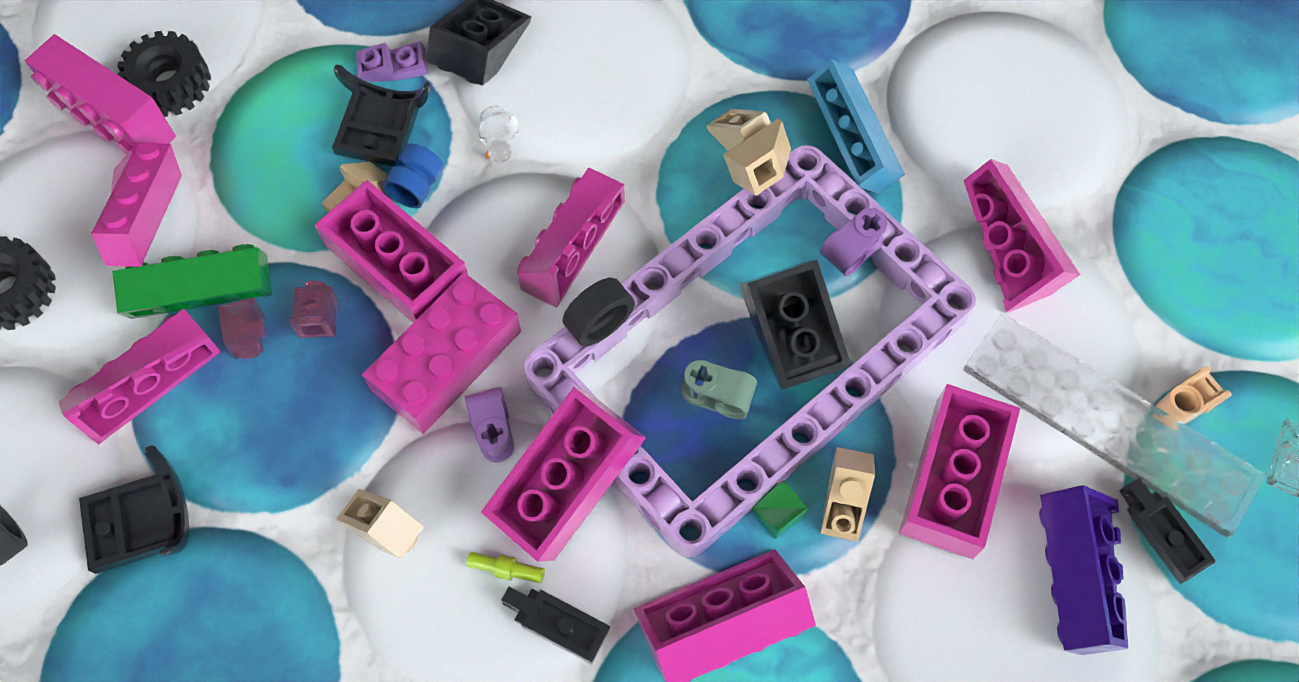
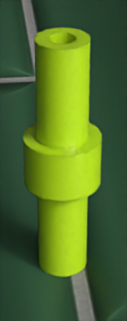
(505, 567)

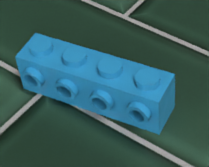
(855, 127)

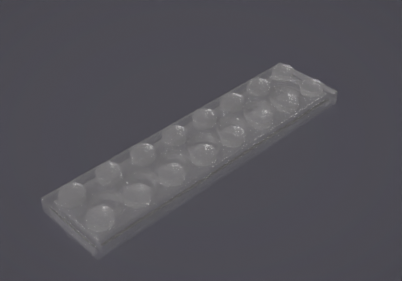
(1116, 424)

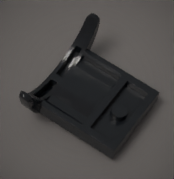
(376, 119)
(136, 518)

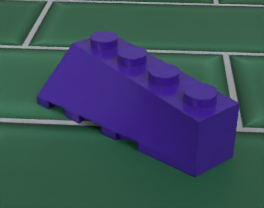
(1085, 569)

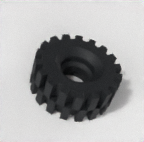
(165, 54)
(30, 286)

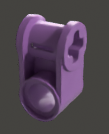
(855, 241)
(490, 420)

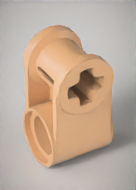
(1194, 396)

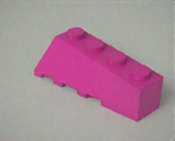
(137, 203)
(571, 237)
(1021, 244)
(138, 377)

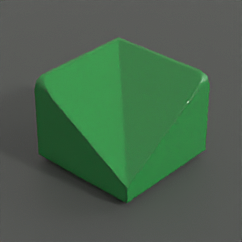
(780, 509)

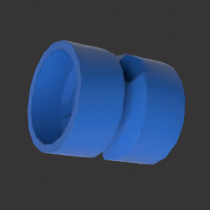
(413, 175)

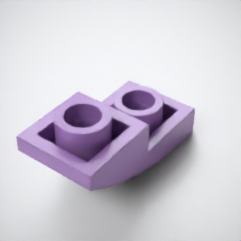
(383, 64)

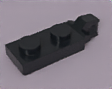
(1166, 531)
(558, 622)

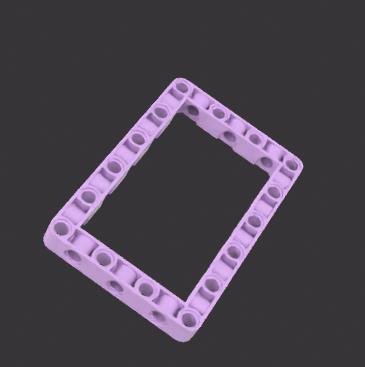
(826, 413)

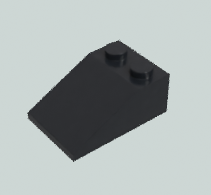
(475, 39)
(796, 323)

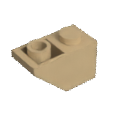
(760, 158)
(848, 494)

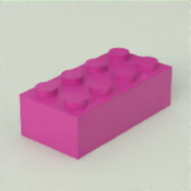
(97, 96)
(390, 250)
(443, 352)
(960, 472)
(562, 475)

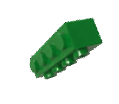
(192, 282)

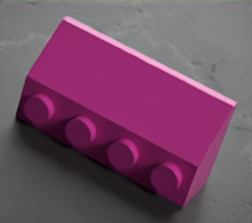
(725, 617)

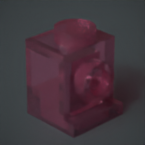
(314, 310)
(243, 328)

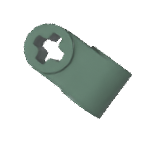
(722, 391)

